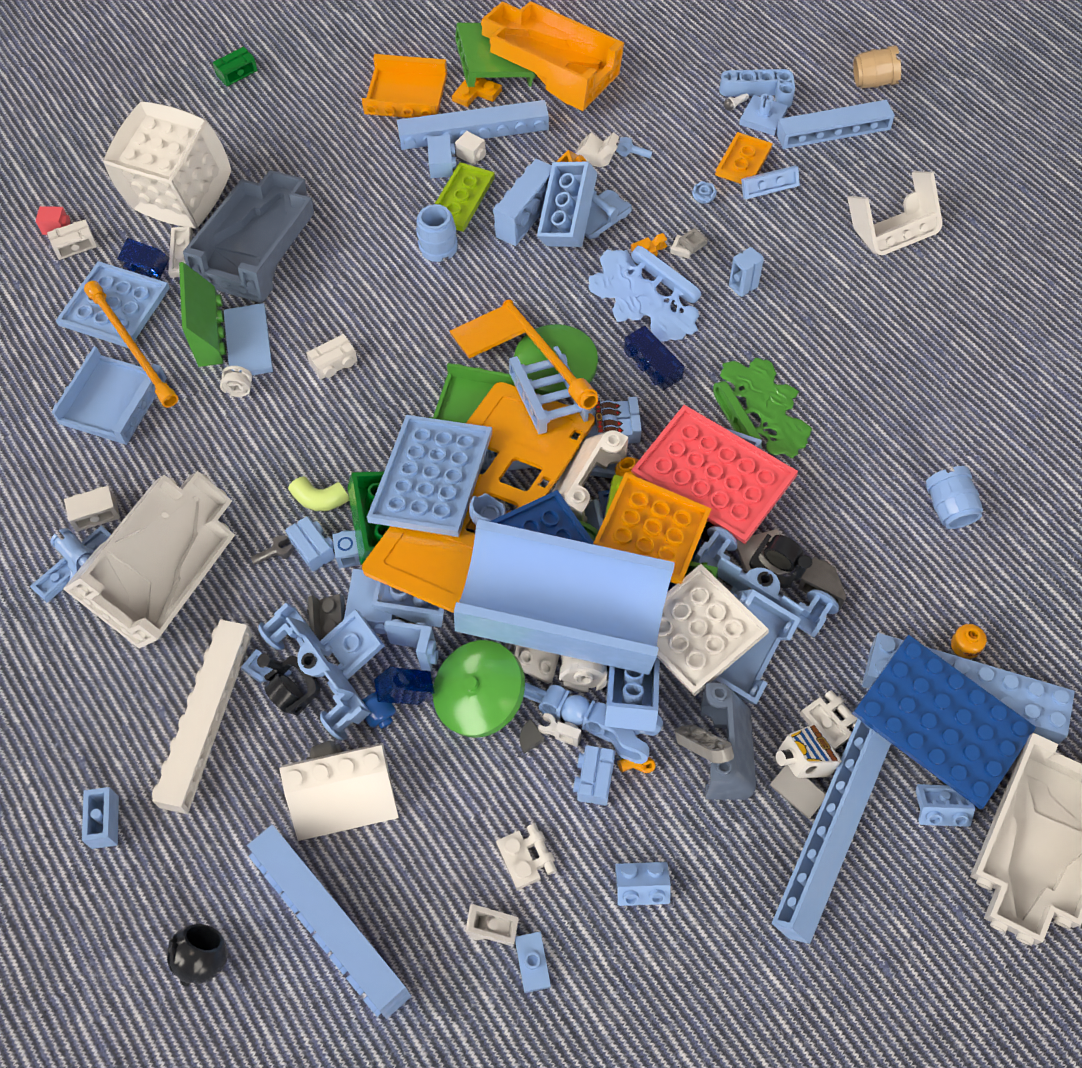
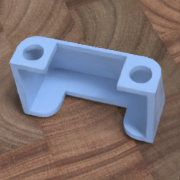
(745, 673)

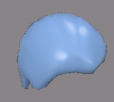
(485, 508)

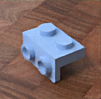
(642, 883)

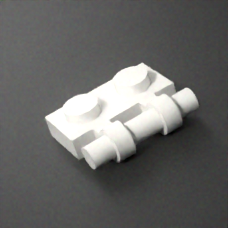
(830, 725)
(518, 859)

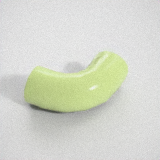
(315, 498)

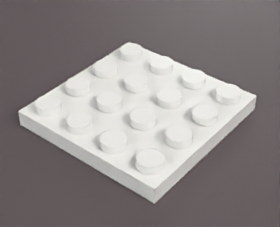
(704, 630)

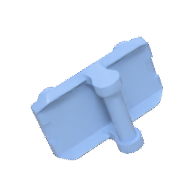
(604, 212)

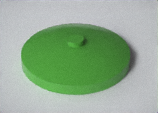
(575, 344)
(479, 688)

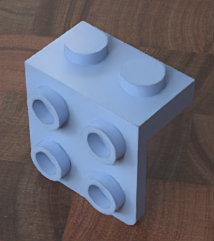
(414, 635)

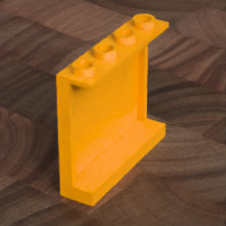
(405, 86)

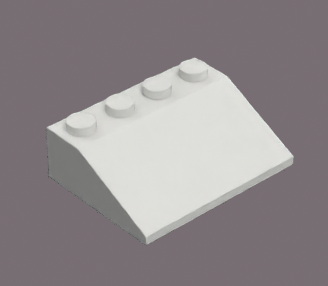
(339, 791)

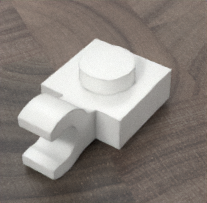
(565, 732)

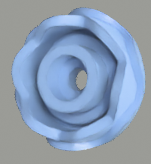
(704, 192)

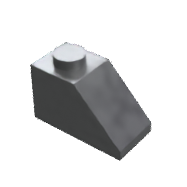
(825, 578)

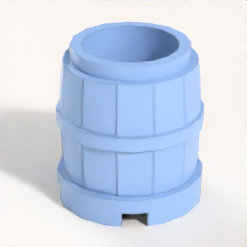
(436, 233)
(955, 497)

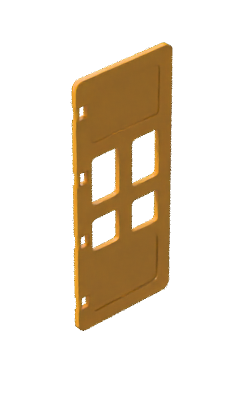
(437, 564)

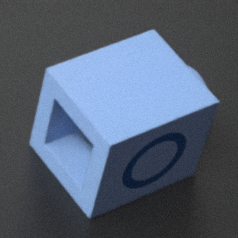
(346, 549)

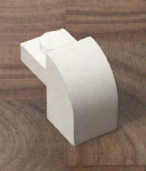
(597, 151)

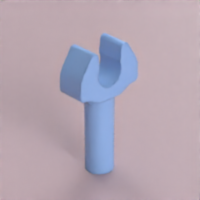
(626, 146)

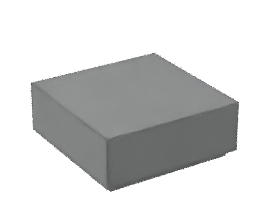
(693, 240)

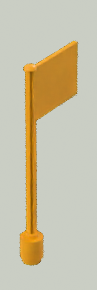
(509, 323)

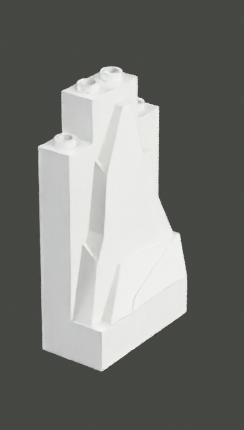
(155, 558)
(1035, 846)

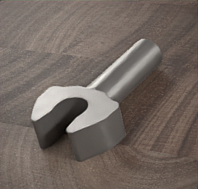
(278, 541)

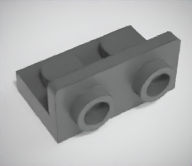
(325, 614)

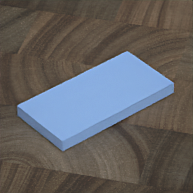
(248, 338)

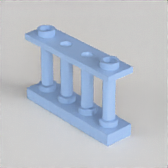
(533, 401)

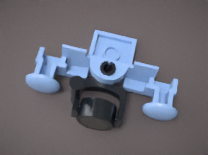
(780, 553)
(351, 643)

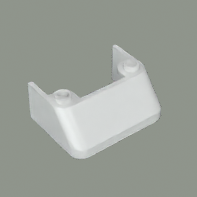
(919, 220)

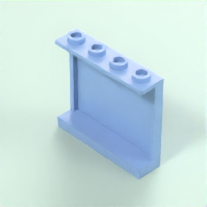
(107, 398)

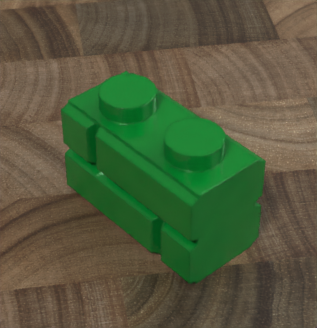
(235, 66)

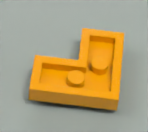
(483, 88)

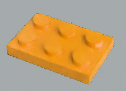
(743, 158)

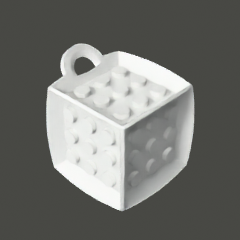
(168, 164)

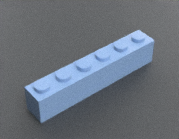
(834, 124)

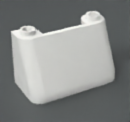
(596, 450)

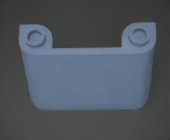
(736, 777)

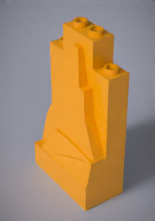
(563, 53)

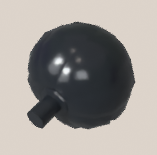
(196, 954)

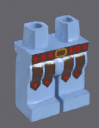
(617, 416)

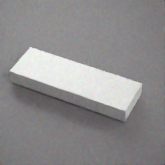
(179, 241)

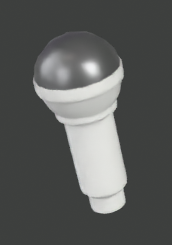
(731, 103)

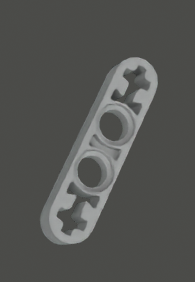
(704, 743)

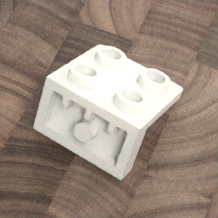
(535, 662)

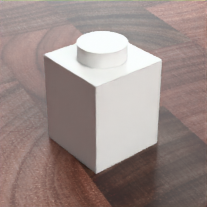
(470, 148)

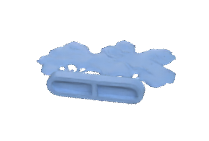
(639, 296)

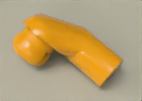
(646, 767)

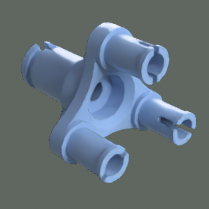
(72, 550)

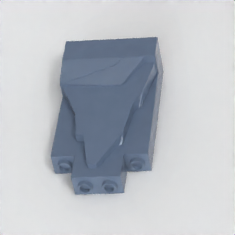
(250, 235)

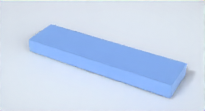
(58, 576)

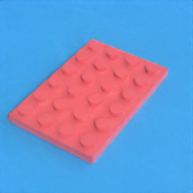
(717, 471)

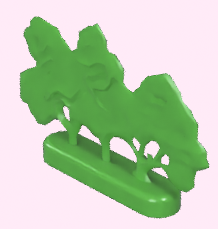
(766, 400)

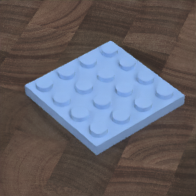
(128, 294)

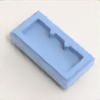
(532, 962)

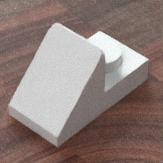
(491, 925)

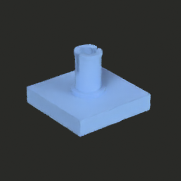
(763, 114)

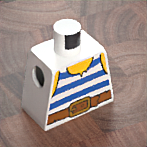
(808, 753)

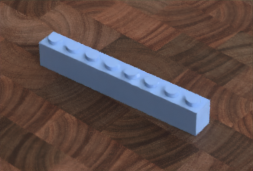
(481, 122)

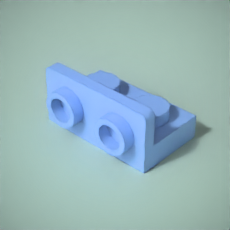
(943, 806)

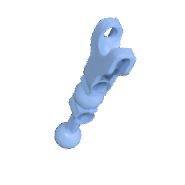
(592, 718)

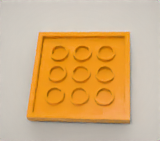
(653, 524)

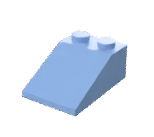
(406, 606)

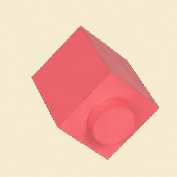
(51, 218)

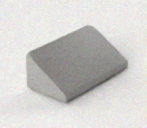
(798, 792)

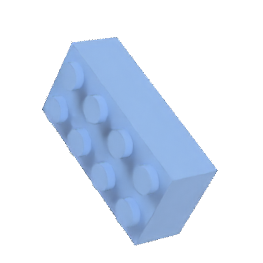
(522, 203)
(567, 204)
(632, 698)

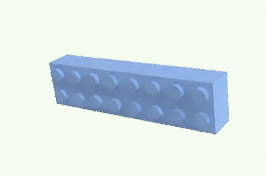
(1036, 701)
(332, 926)

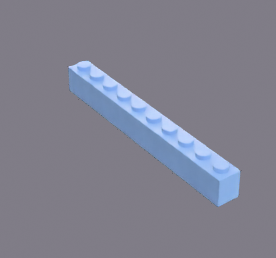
(831, 834)

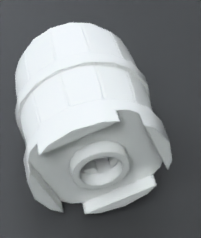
(582, 674)

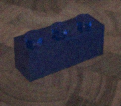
(653, 358)

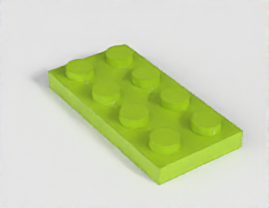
(465, 192)

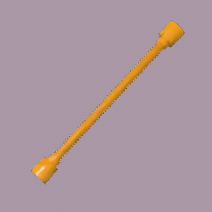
(165, 394)

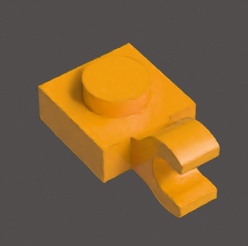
(652, 246)

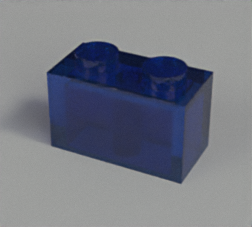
(143, 258)
(404, 686)

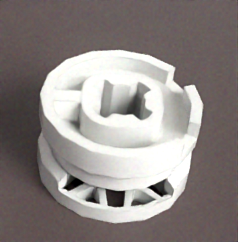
(236, 382)

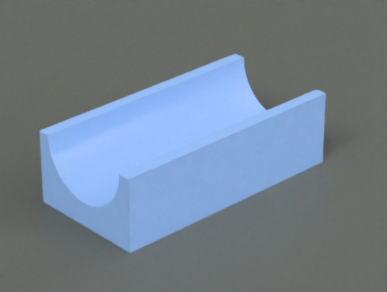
(564, 597)

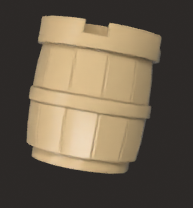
(877, 68)

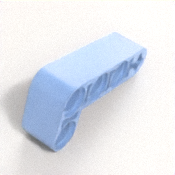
(758, 82)

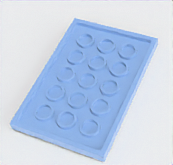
(430, 475)

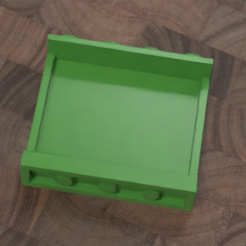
(479, 61)
(465, 390)

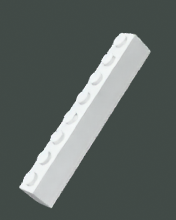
(202, 717)

